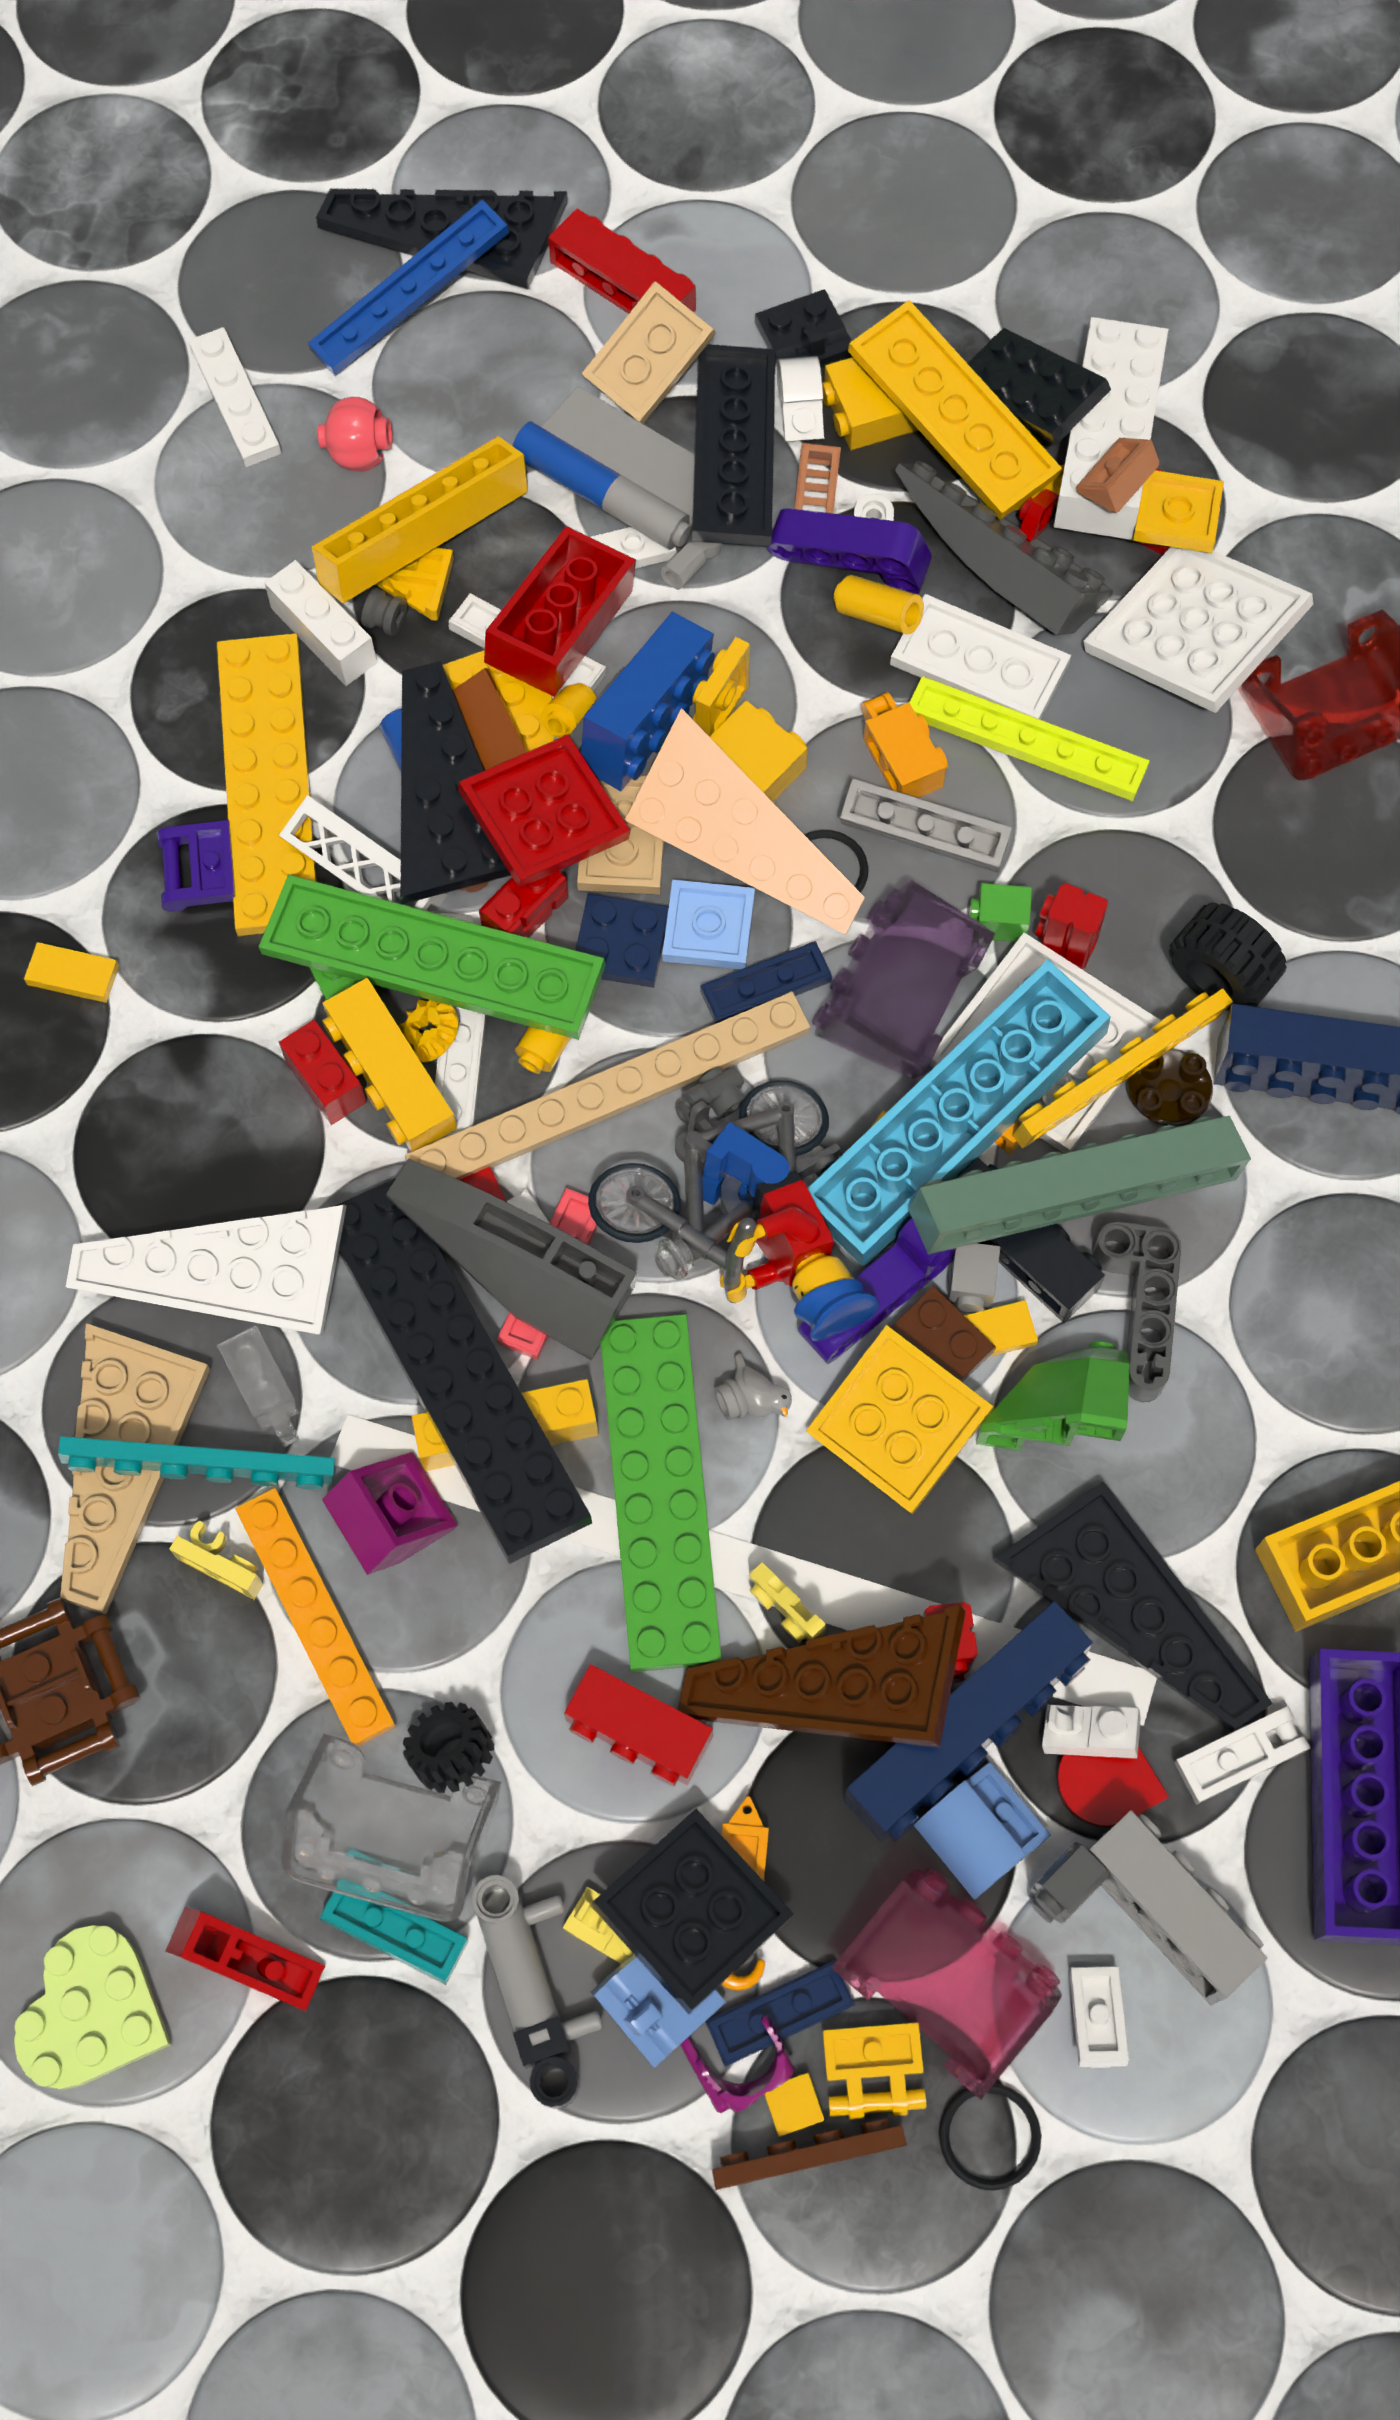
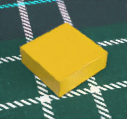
(794, 2105)

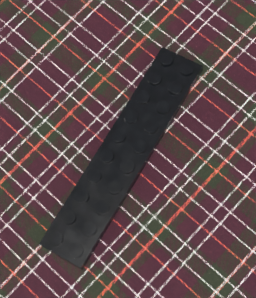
(459, 1378)

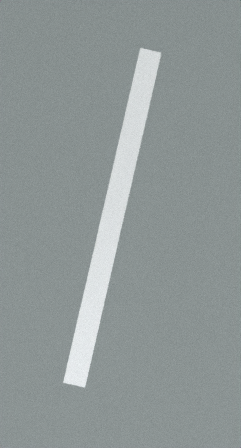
(829, 1594)

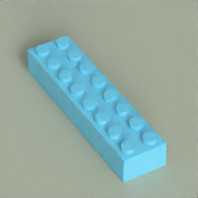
(958, 1109)

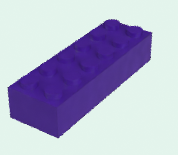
(1355, 1795)

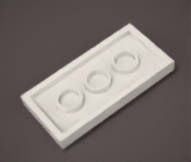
(981, 658)

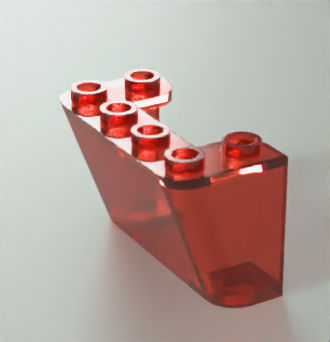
(1337, 708)

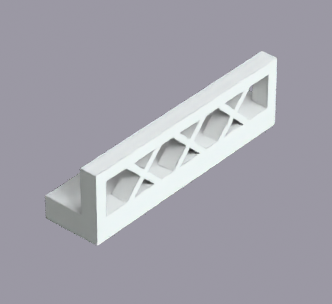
(359, 844)

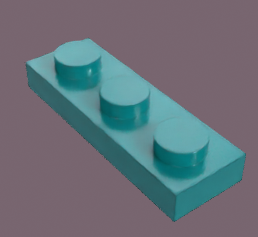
(398, 1934)

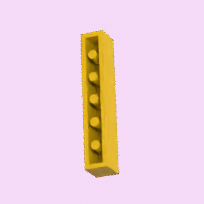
(420, 519)

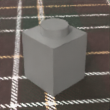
(974, 1277)

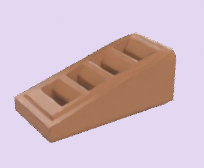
(817, 455)

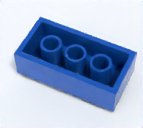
(645, 701)

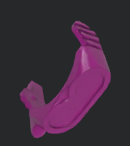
(740, 2096)

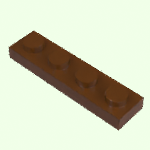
(828, 2149)

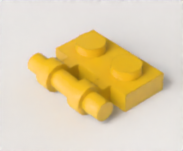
(874, 2053)

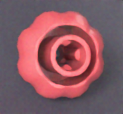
(355, 434)

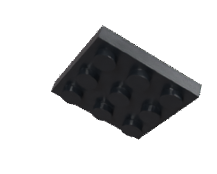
(692, 1911)

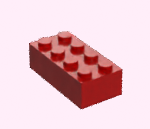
(559, 611)

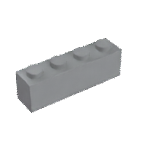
(925, 825)

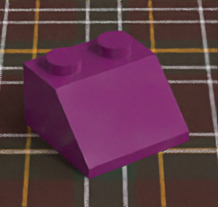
(388, 1511)

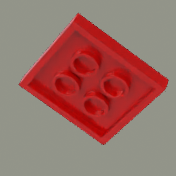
(544, 811)

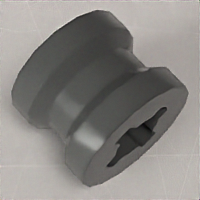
(384, 612)

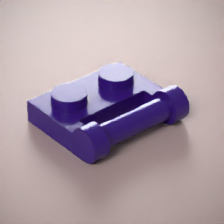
(209, 864)

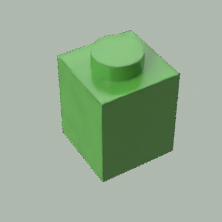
(1003, 910)

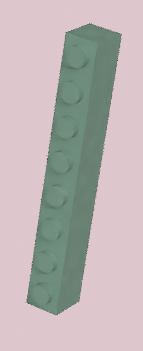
(1077, 1183)

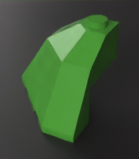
(1062, 1398)

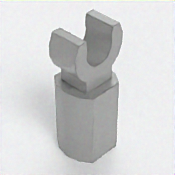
(688, 562)

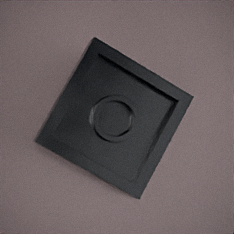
(805, 329)

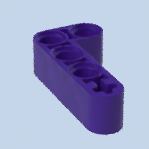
(853, 544)
(892, 1281)

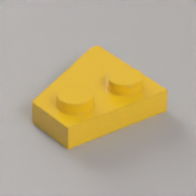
(422, 582)

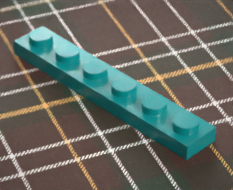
(177, 1461)

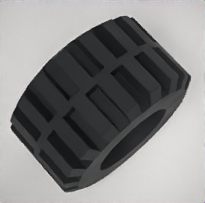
(1229, 953)

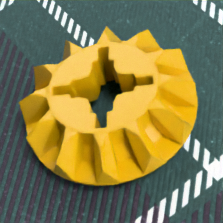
(432, 1042)

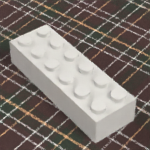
(1132, 363)

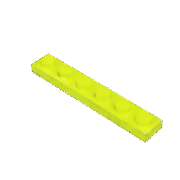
(1029, 739)

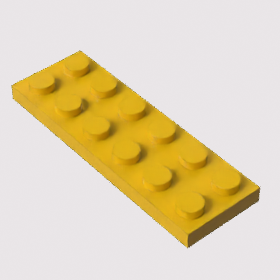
(954, 409)

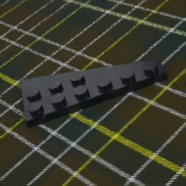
(412, 221)
(439, 834)
(1124, 1592)

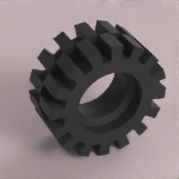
(460, 1762)

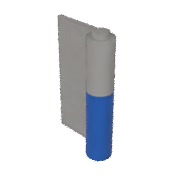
(615, 465)

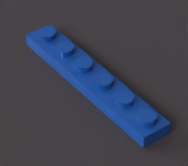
(408, 287)

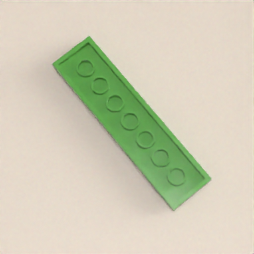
(433, 956)
(659, 1495)

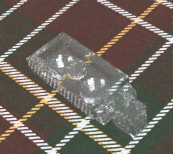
(261, 1383)

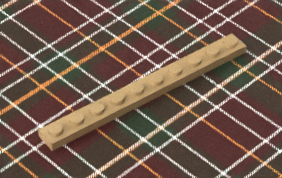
(616, 1089)

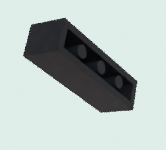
(1048, 1264)

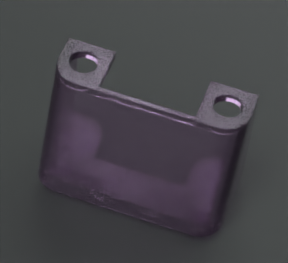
(902, 979)

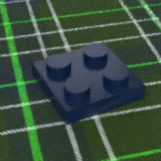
(626, 936)

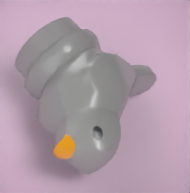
(751, 1394)

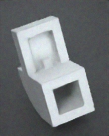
(801, 398)

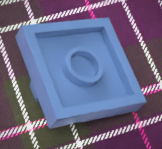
(648, 2010)

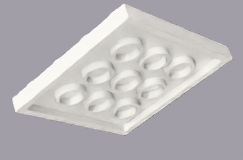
(1198, 625)
(1125, 1024)

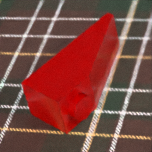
(245, 1958)

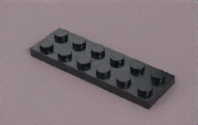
(734, 445)

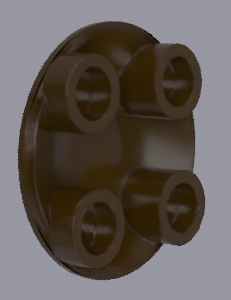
(1172, 1088)

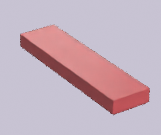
(574, 1219)

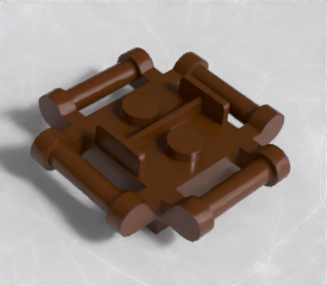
(56, 1694)

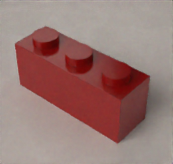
(637, 1726)

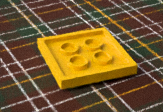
(899, 1419)

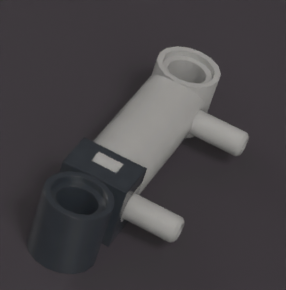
(525, 1988)

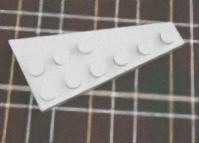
(245, 1269)

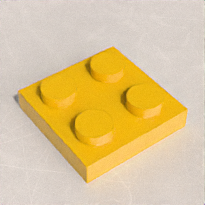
(1179, 511)
(724, 688)

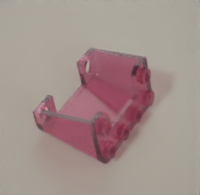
(952, 1977)

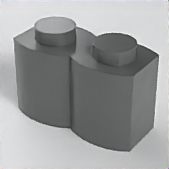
(1067, 1884)

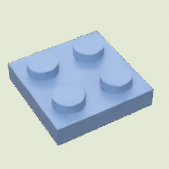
(708, 924)

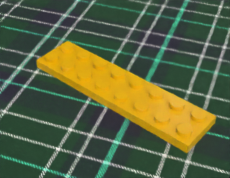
(263, 770)

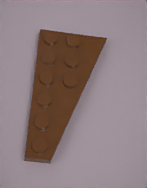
(851, 1684)

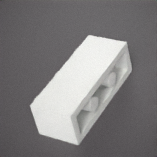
(321, 622)

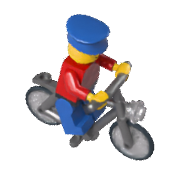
(762, 1202)

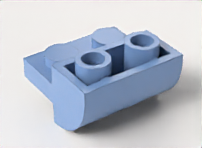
(981, 1830)

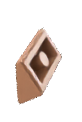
(1119, 473)

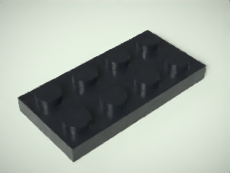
(1038, 385)

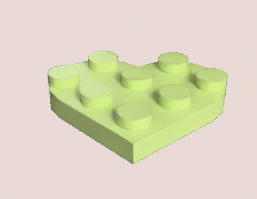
(93, 2012)

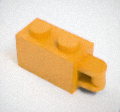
(903, 747)

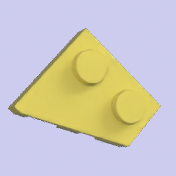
(772, 1591)

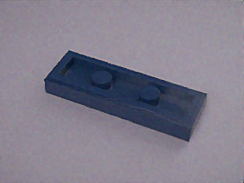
(762, 982)
(790, 2007)

